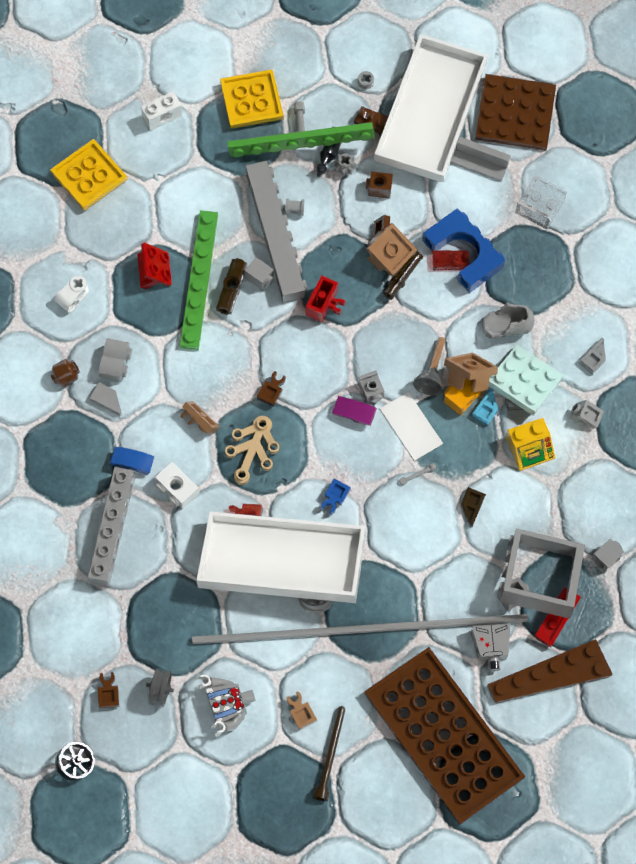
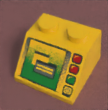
(530, 444)

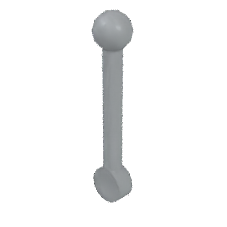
(403, 481)

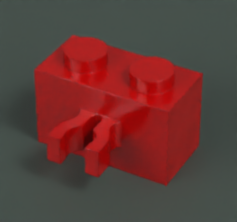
(324, 299)

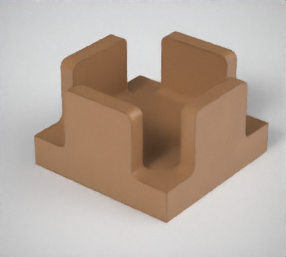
(390, 250)
(472, 368)

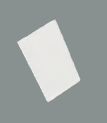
(411, 426)

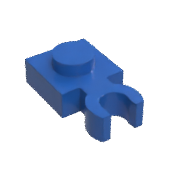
(335, 493)

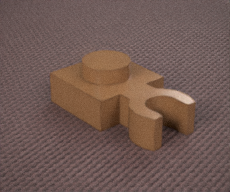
(302, 713)

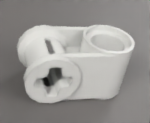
(71, 296)

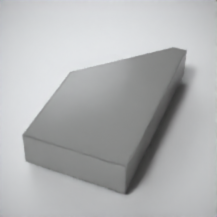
(594, 357)
(106, 398)

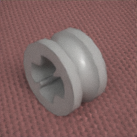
(366, 75)

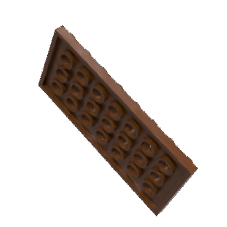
(458, 736)

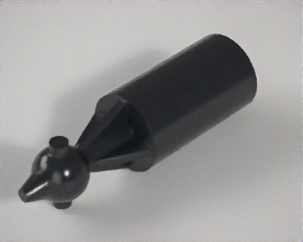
(327, 154)

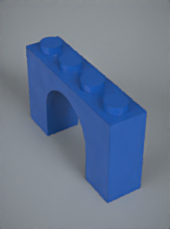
(458, 227)

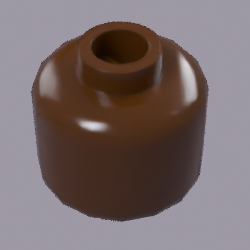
(65, 372)

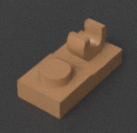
(197, 415)

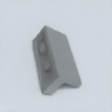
(481, 159)

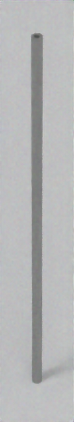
(359, 629)

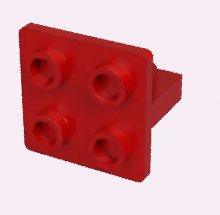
(153, 266)

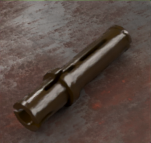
(399, 280)

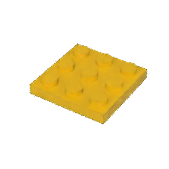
(251, 98)
(89, 174)

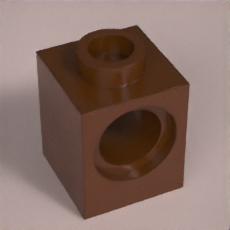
(379, 191)

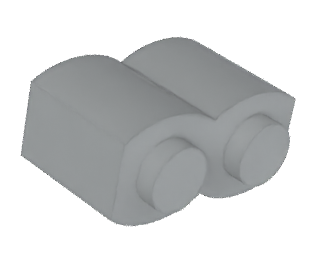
(114, 360)

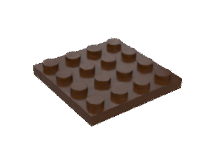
(515, 112)

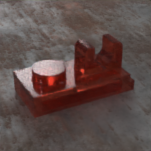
(450, 259)

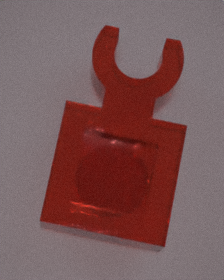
(247, 509)

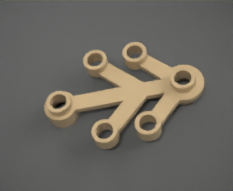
(253, 446)

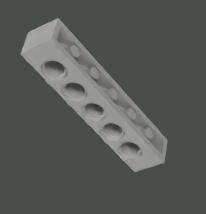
(111, 527)

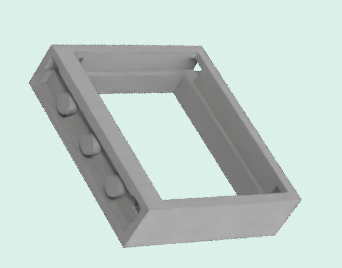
(536, 601)

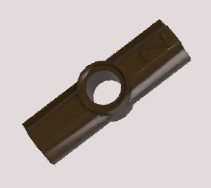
(229, 295)

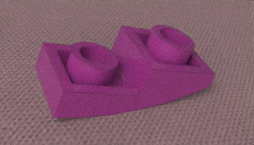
(354, 410)

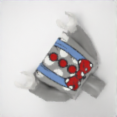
(226, 702)

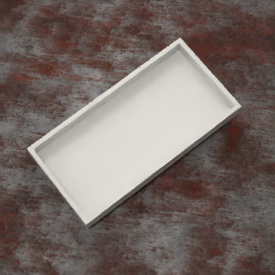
(431, 108)
(282, 557)

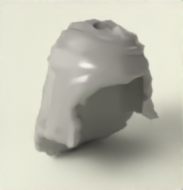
(508, 321)

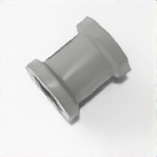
(294, 207)

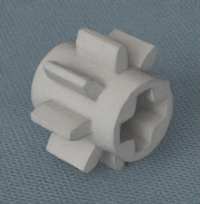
(344, 164)

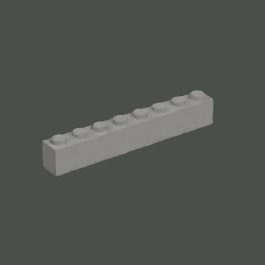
(275, 232)

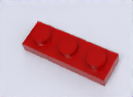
(553, 624)

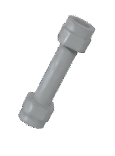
(299, 110)

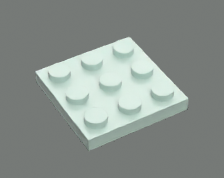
(525, 380)

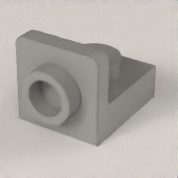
(587, 413)

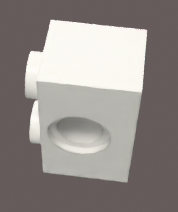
(161, 110)
(173, 475)

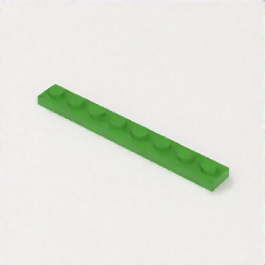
(302, 139)
(199, 280)

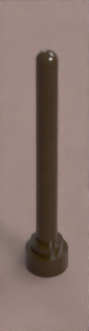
(321, 792)

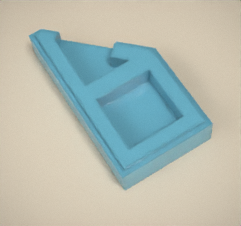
(486, 409)

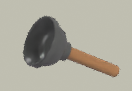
(429, 381)

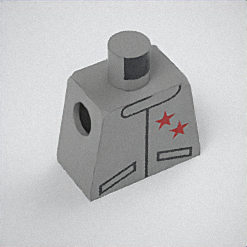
(491, 644)

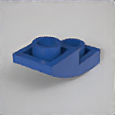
(132, 459)

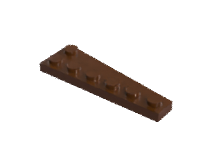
(569, 668)

